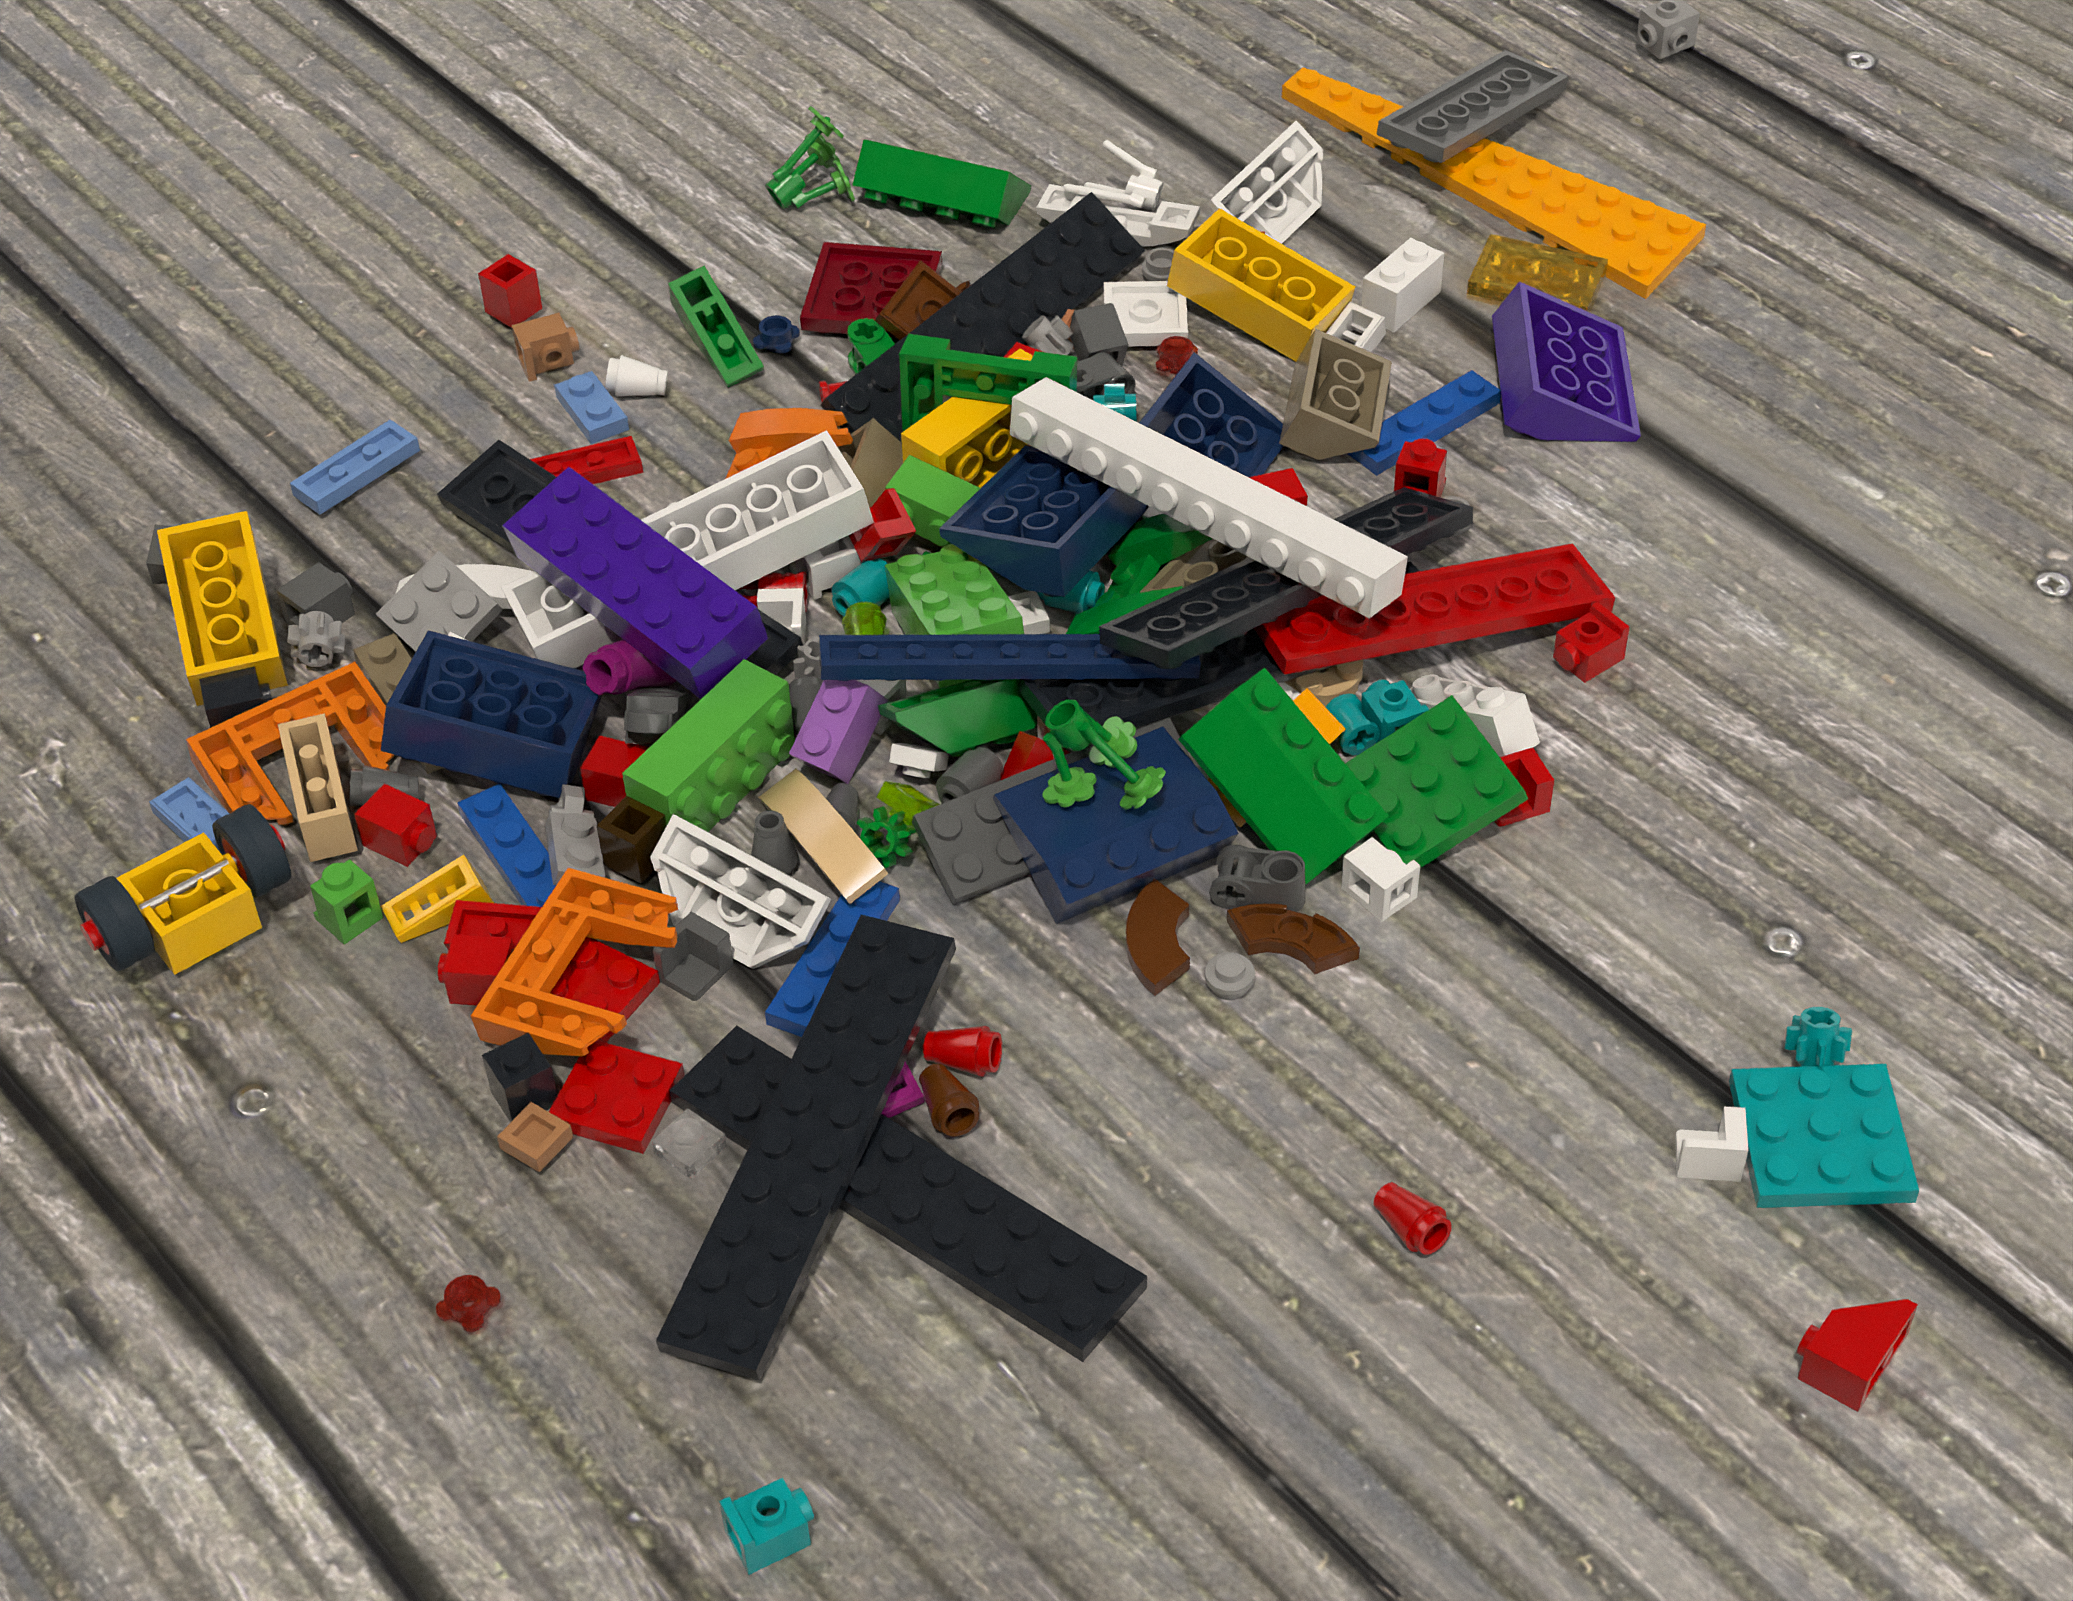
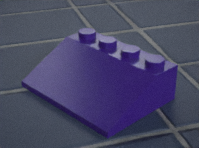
(1562, 370)

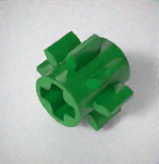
(897, 835)

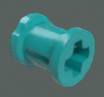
(1359, 731)

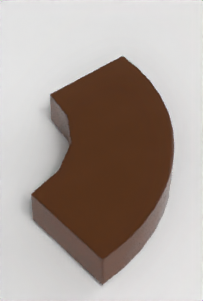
(1281, 931)
(1153, 937)

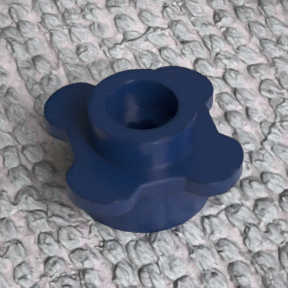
(776, 334)

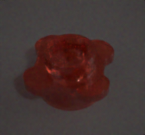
(1174, 353)
(465, 1290)

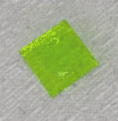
(904, 798)

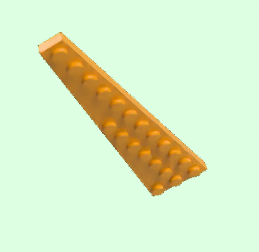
(1527, 192)

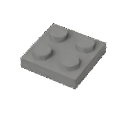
(439, 601)

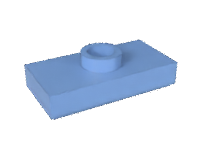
(188, 810)

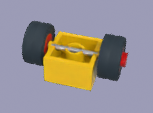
(188, 897)

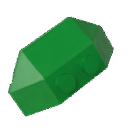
(964, 714)

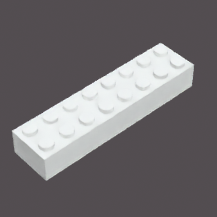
(731, 529)

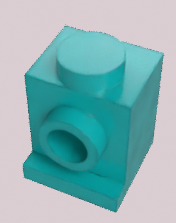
(1390, 705)
(767, 1524)

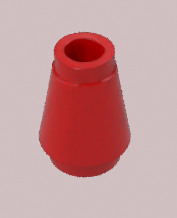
(965, 1049)
(1413, 1218)

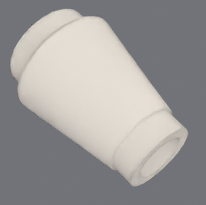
(635, 378)

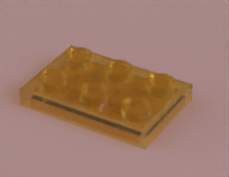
(1552, 270)

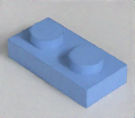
(591, 407)

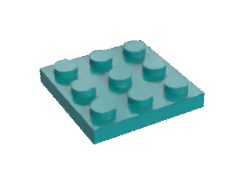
(1824, 1136)

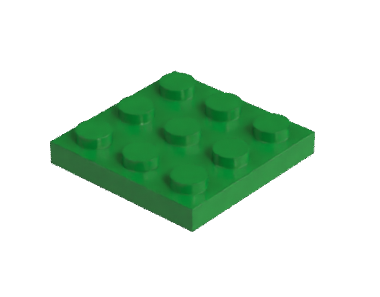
(1436, 783)

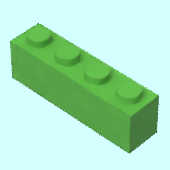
(930, 496)

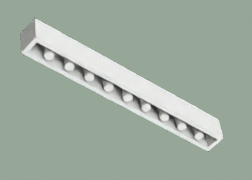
(1209, 497)

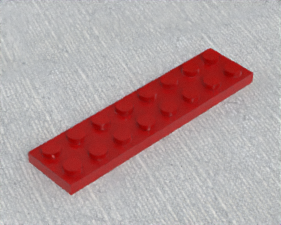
(1441, 609)

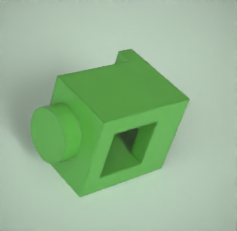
(337, 890)

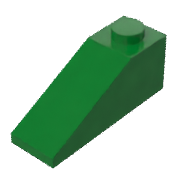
(713, 326)

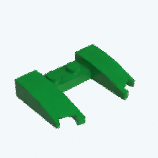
(935, 372)
(1138, 559)

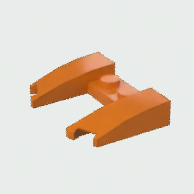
(772, 431)
(230, 751)
(576, 909)

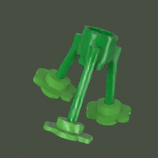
(787, 182)
(1114, 740)

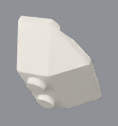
(1278, 186)
(737, 892)

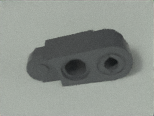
(653, 712)

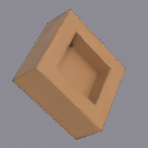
(535, 1136)

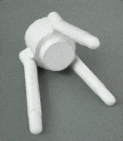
(1140, 191)

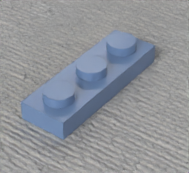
(354, 466)

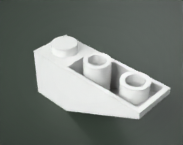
(1497, 713)

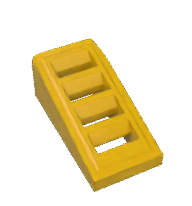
(454, 882)

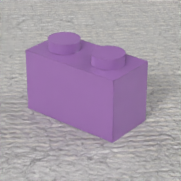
(838, 728)

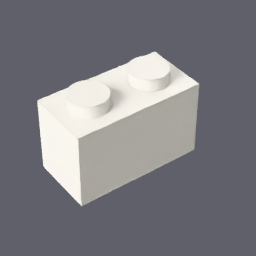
(1403, 283)

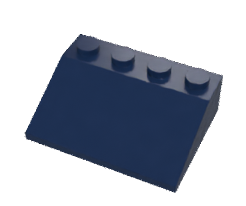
(1216, 419)
(1042, 522)
(491, 714)
(1101, 851)

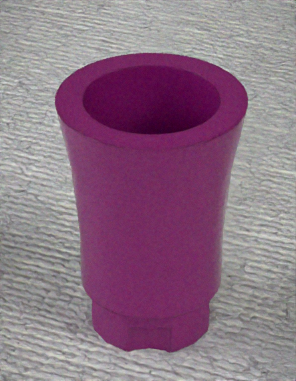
(621, 669)

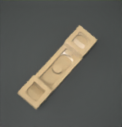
(824, 835)

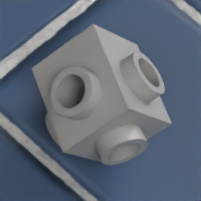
(1667, 27)

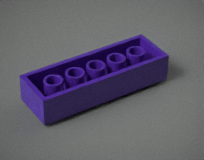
(636, 582)

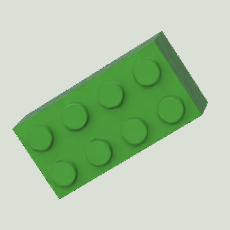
(949, 596)
(717, 749)

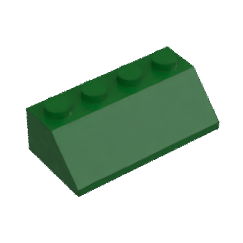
(939, 183)
(1283, 775)

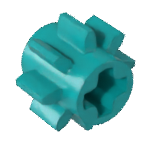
(1117, 400)
(1818, 1037)

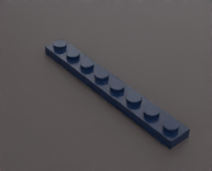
(984, 658)

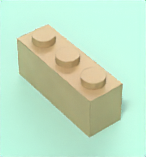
(317, 788)

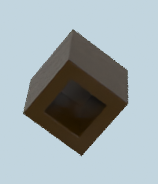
(630, 837)

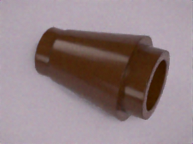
(949, 1103)

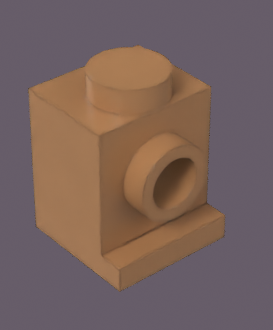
(544, 344)

